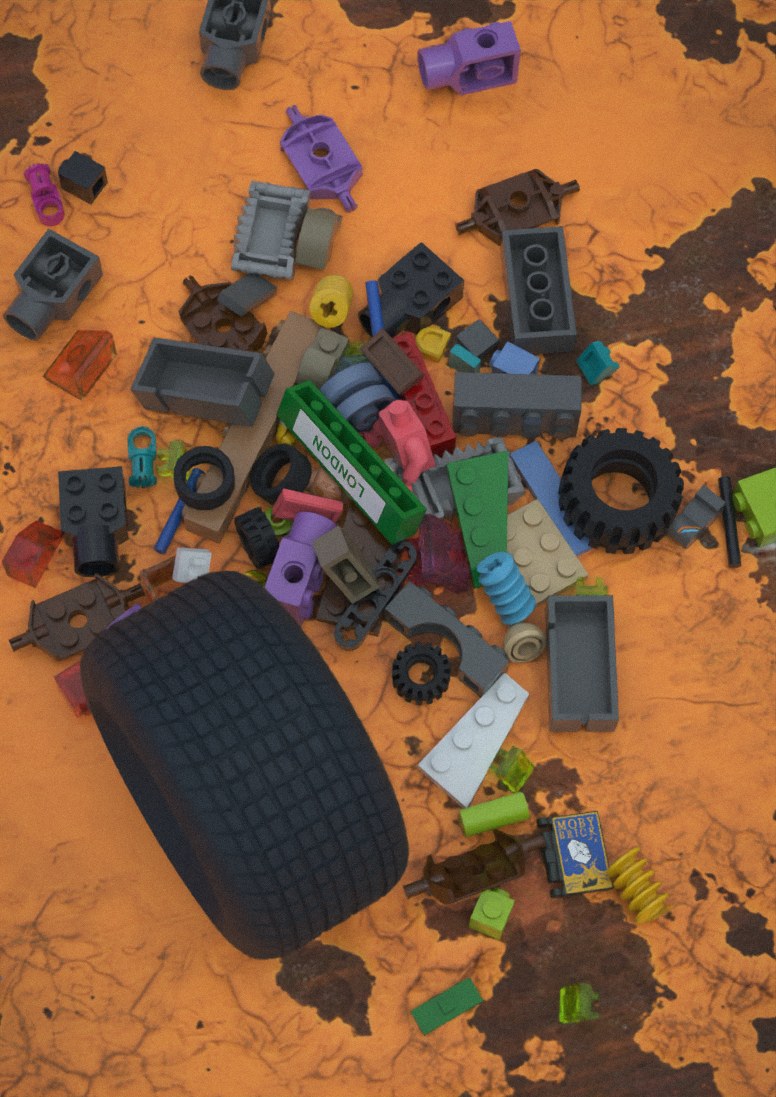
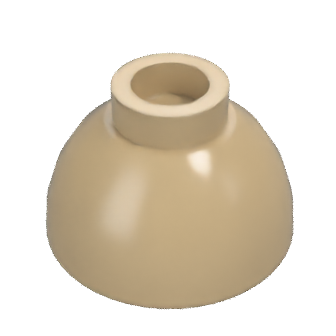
(523, 642)

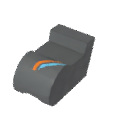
(696, 517)

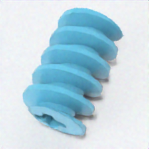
(506, 588)

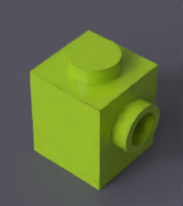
(492, 912)

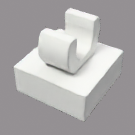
(191, 564)

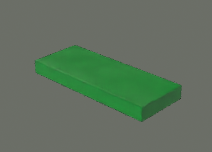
(446, 1006)

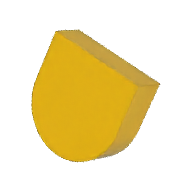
(432, 342)

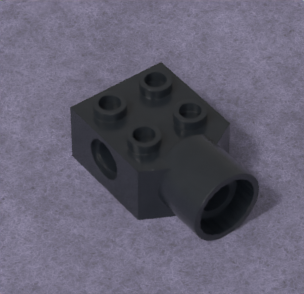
(415, 293)
(94, 518)

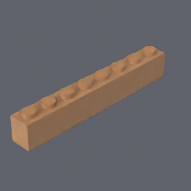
(248, 443)

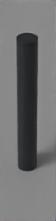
(729, 522)

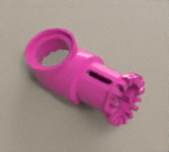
(51, 195)

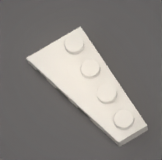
(469, 748)

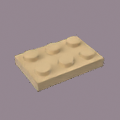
(541, 552)

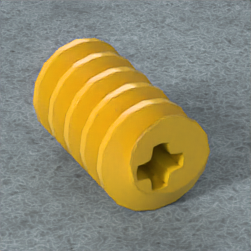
(331, 301)
(638, 887)

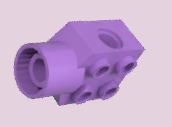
(472, 59)
(296, 566)

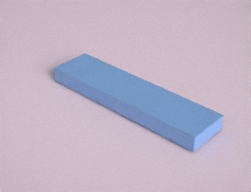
(544, 485)

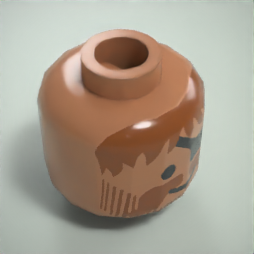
(324, 486)

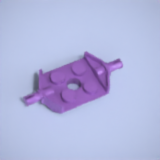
(325, 176)

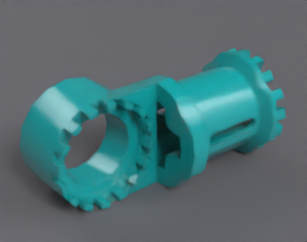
(141, 458)

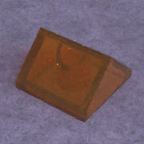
(82, 362)

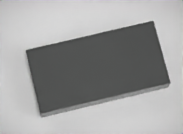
(246, 294)

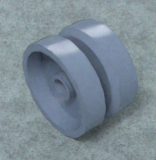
(358, 395)

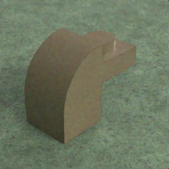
(317, 237)
(322, 357)

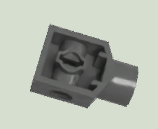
(231, 38)
(51, 284)

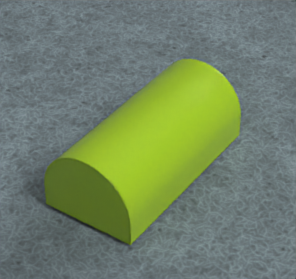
(493, 814)

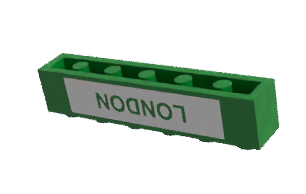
(351, 462)

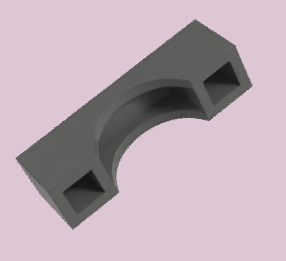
(417, 613)

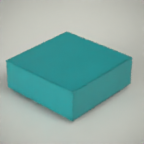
(463, 360)

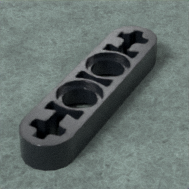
(378, 597)

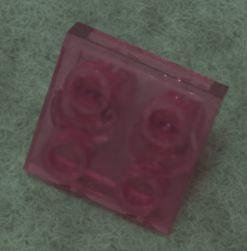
(441, 556)

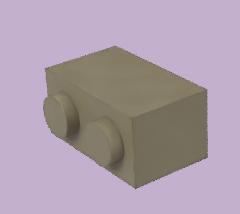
(345, 564)

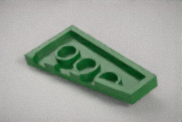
(481, 506)

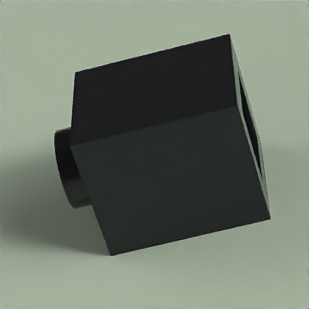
(82, 177)

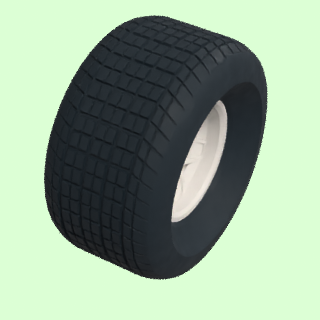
(246, 762)

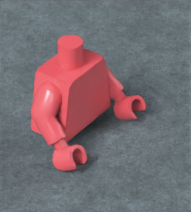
(404, 438)

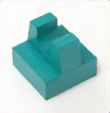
(596, 363)

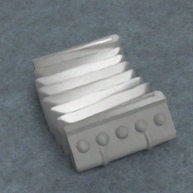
(269, 230)
(433, 484)

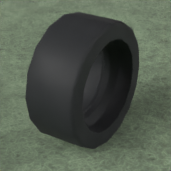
(198, 456)
(271, 462)

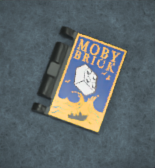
(575, 854)

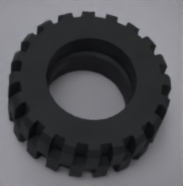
(627, 455)

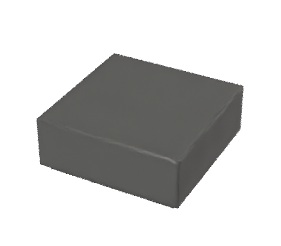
(477, 339)

